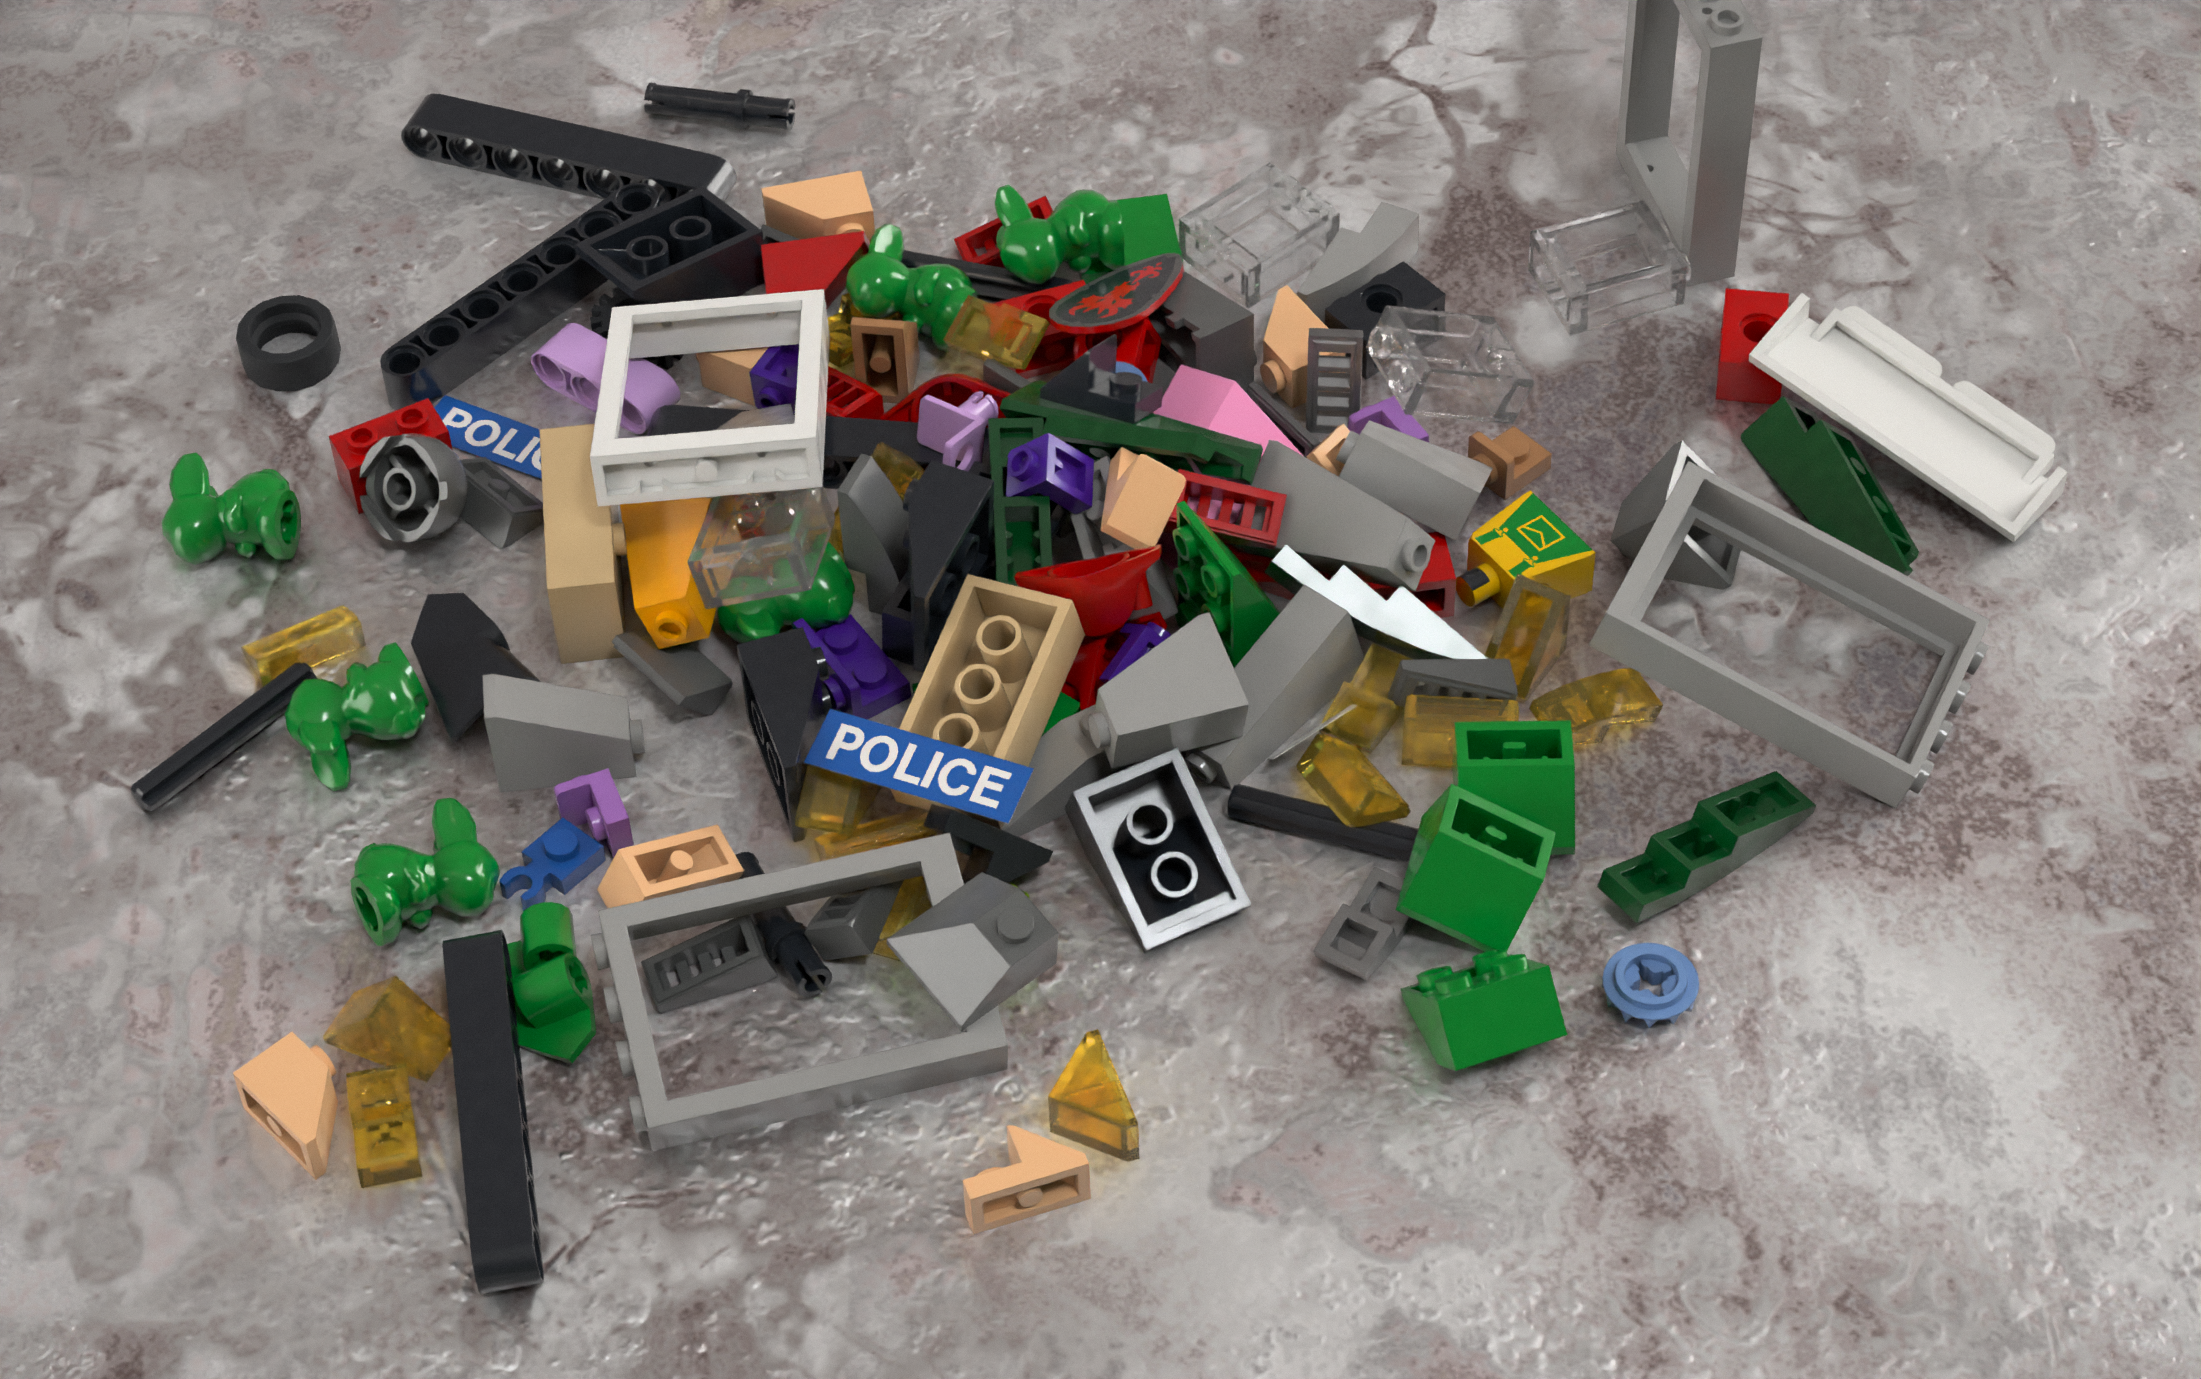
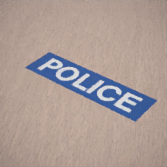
(492, 436)
(919, 766)

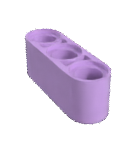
(574, 368)

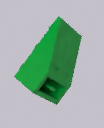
(1218, 583)

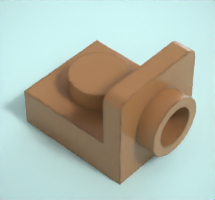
(1513, 457)

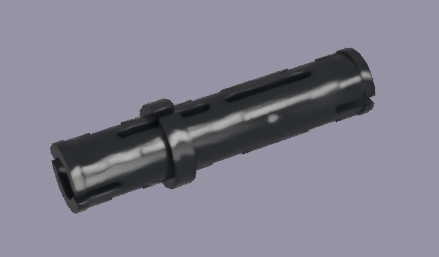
(736, 108)
(787, 940)

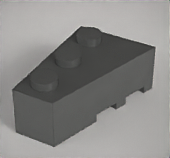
(1206, 332)

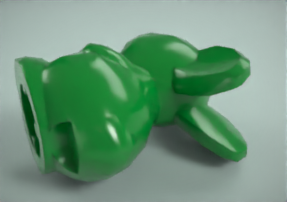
(1079, 232)
(922, 295)
(249, 514)
(821, 607)
(375, 702)
(404, 884)

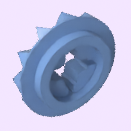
(1658, 966)

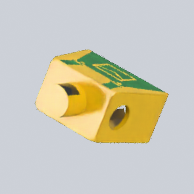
(1529, 542)

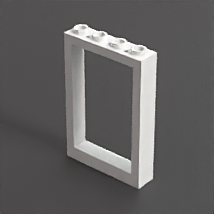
(717, 459)

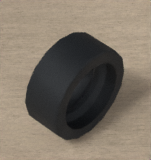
(293, 369)

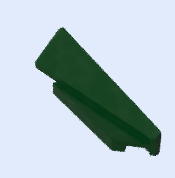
(1157, 436)
(1829, 482)

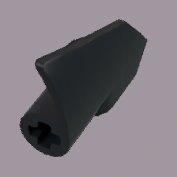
(455, 650)

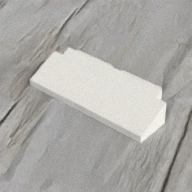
(1901, 406)

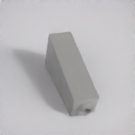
(1338, 523)
(1286, 682)

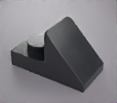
(1096, 388)
(988, 847)

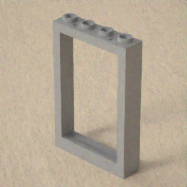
(1707, 203)
(1833, 570)
(801, 1092)

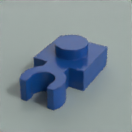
(555, 860)

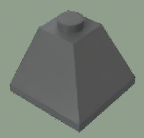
(1702, 556)
(977, 947)

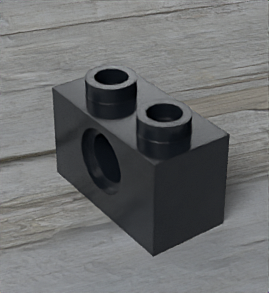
(1363, 307)

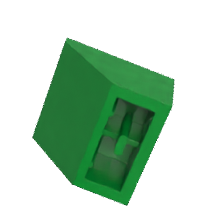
(1521, 769)
(1474, 869)
(1485, 1008)

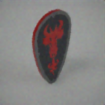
(1119, 296)

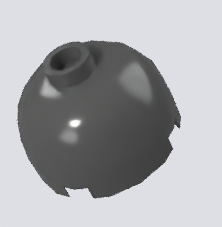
(413, 487)

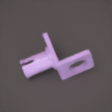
(956, 430)

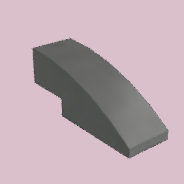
(873, 530)

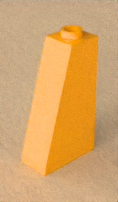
(662, 585)

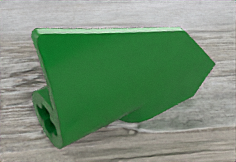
(551, 985)

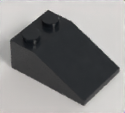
(680, 251)
(945, 541)
(785, 710)
(1157, 850)

